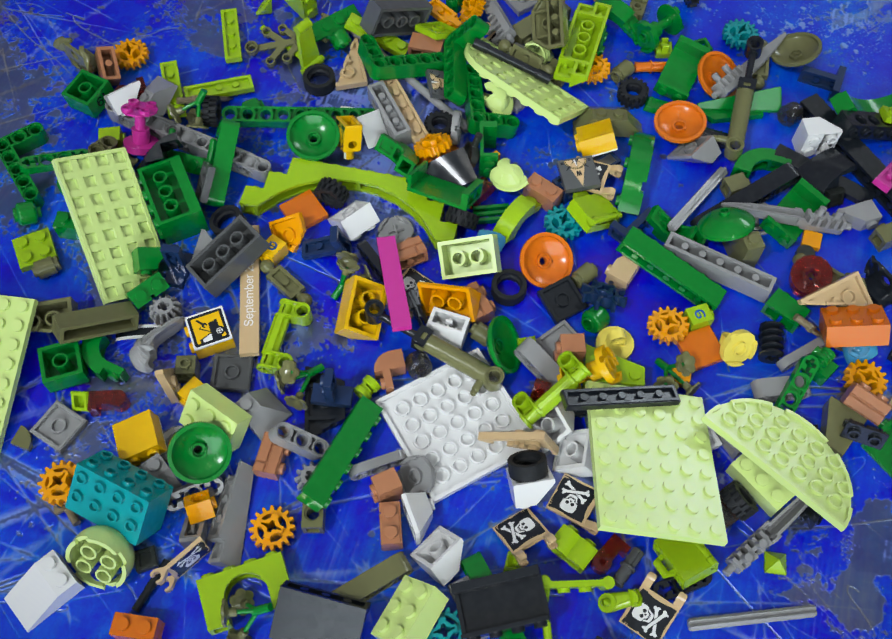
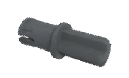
(628, 567)

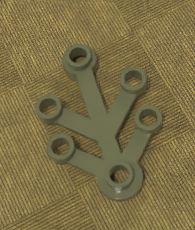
(279, 45)

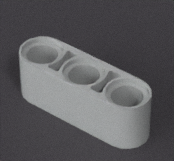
(537, 360)
(770, 388)
(289, 441)

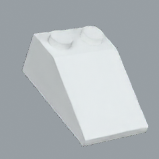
(43, 590)

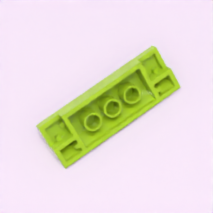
(584, 39)

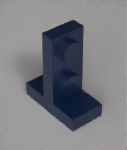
(823, 79)
(618, 231)
(326, 245)
(176, 262)
(331, 394)

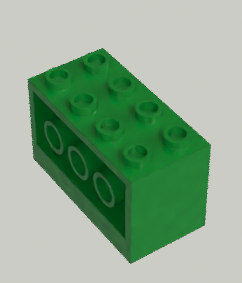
(171, 200)

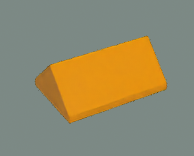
(449, 297)

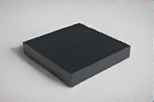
(562, 300)

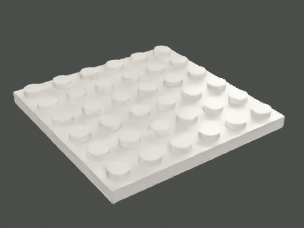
(443, 422)

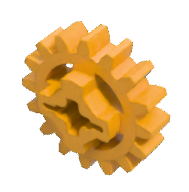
(471, 8)
(131, 54)
(599, 70)
(432, 145)
(667, 325)
(866, 373)
(51, 483)
(274, 520)

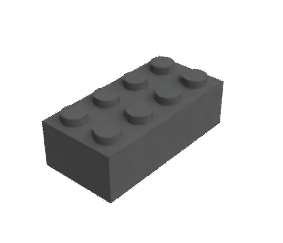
(394, 17)
(227, 256)

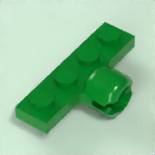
(333, 27)

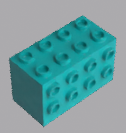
(119, 496)

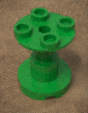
(648, 34)

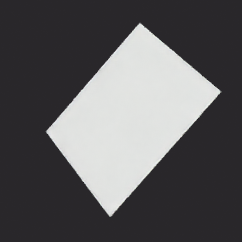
(372, 127)

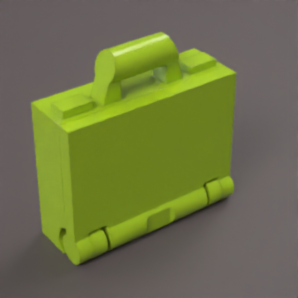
(592, 211)
(685, 561)

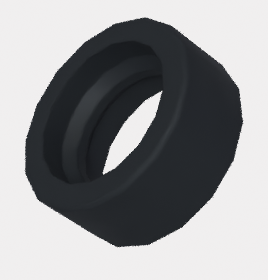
(319, 70)
(221, 215)
(508, 300)
(527, 466)

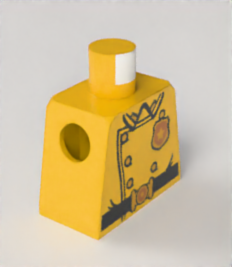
(350, 135)

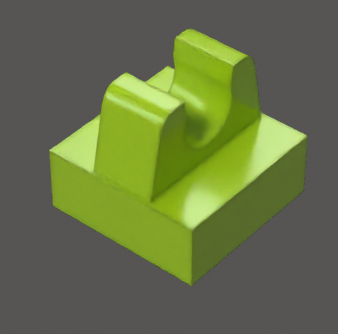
(664, 48)

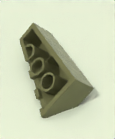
(45, 310)

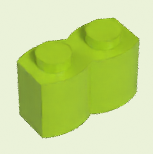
(573, 548)

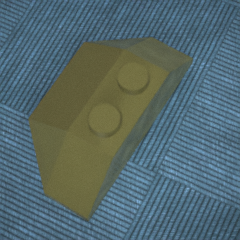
(550, 24)
(621, 119)

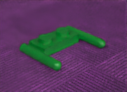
(192, 162)

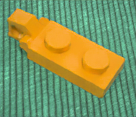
(444, 14)

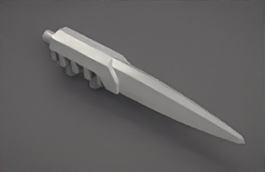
(499, 22)
(729, 82)
(818, 221)
(763, 538)

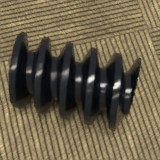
(770, 342)

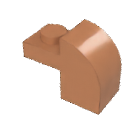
(387, 366)

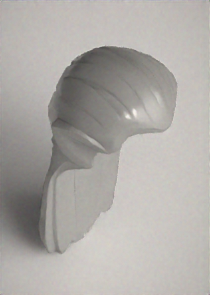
(145, 348)

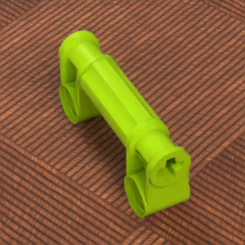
(288, 312)
(530, 410)

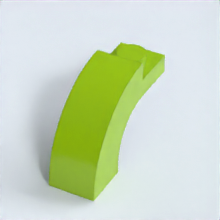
(516, 215)

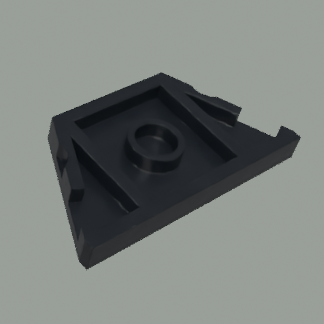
(318, 417)

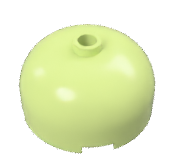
(102, 545)

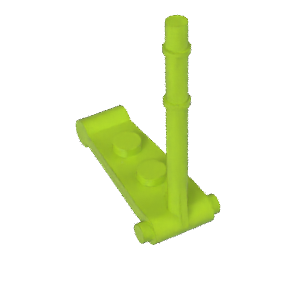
(306, 43)
(603, 584)

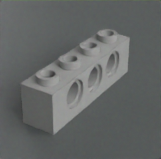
(391, 115)

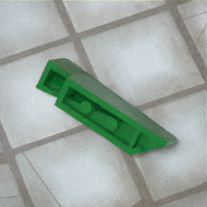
(763, 101)

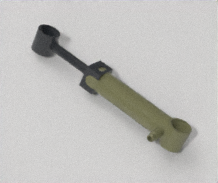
(742, 103)
(425, 341)

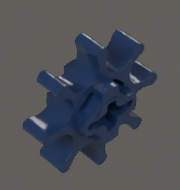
(603, 295)

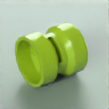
(367, 387)

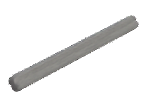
(697, 199)
(751, 617)

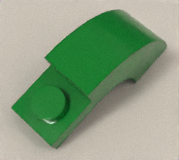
(621, 15)
(399, 153)
(758, 160)
(659, 219)
(94, 355)

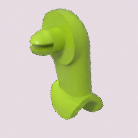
(619, 600)

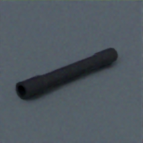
(488, 49)

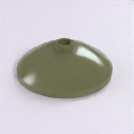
(797, 49)

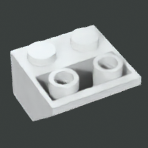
(815, 136)
(449, 326)

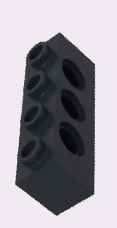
(863, 125)

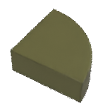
(22, 439)

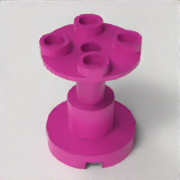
(140, 140)

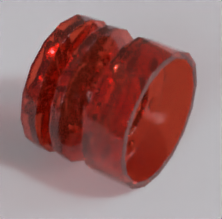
(800, 282)

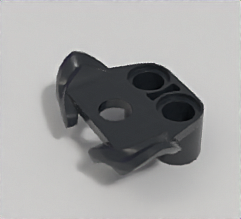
(877, 288)

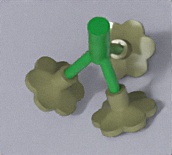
(194, 116)
(348, 264)
(683, 364)
(288, 374)
(242, 604)

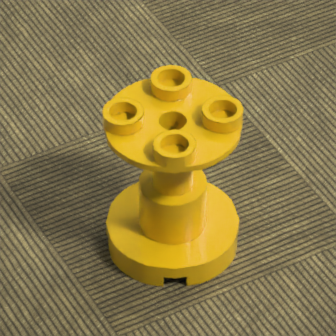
(602, 367)

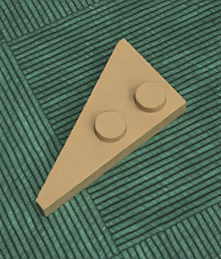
(353, 70)
(842, 292)
(169, 383)
(522, 439)

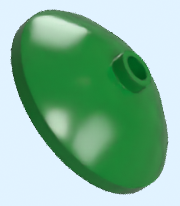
(310, 126)
(726, 224)
(501, 343)
(204, 464)

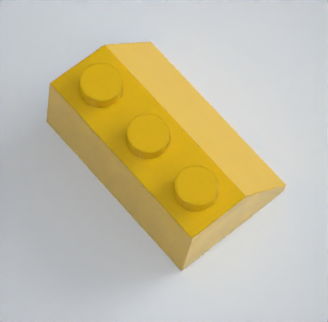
(351, 313)

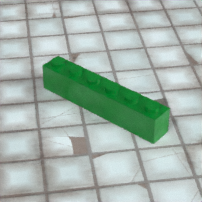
(670, 269)
(339, 454)

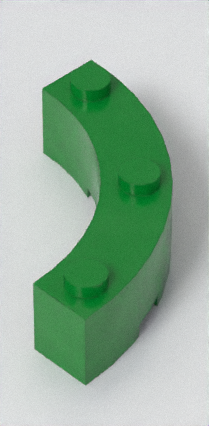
(844, 101)
(637, 172)

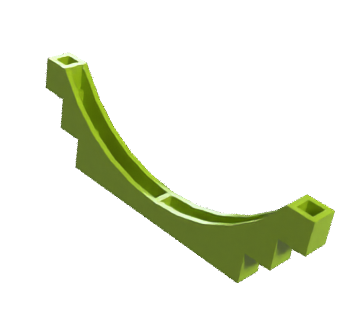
(307, 174)

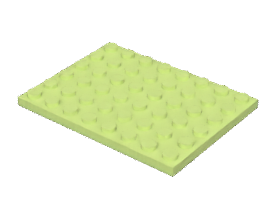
(655, 472)

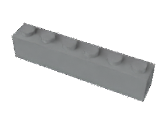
(722, 267)

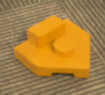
(290, 230)

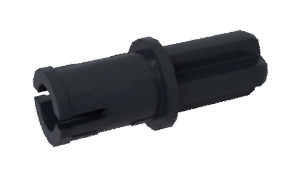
(416, 306)

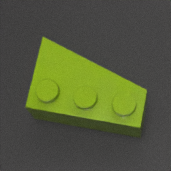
(631, 372)

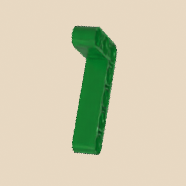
(454, 59)
(398, 66)
(476, 111)
(226, 138)
(17, 144)

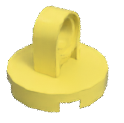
(617, 340)
(737, 347)

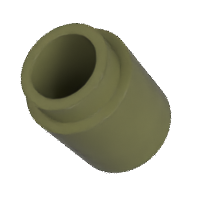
(622, 71)
(46, 267)
(584, 274)
(479, 332)

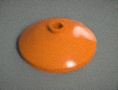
(710, 64)
(680, 121)
(556, 256)

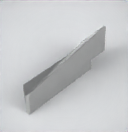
(231, 518)

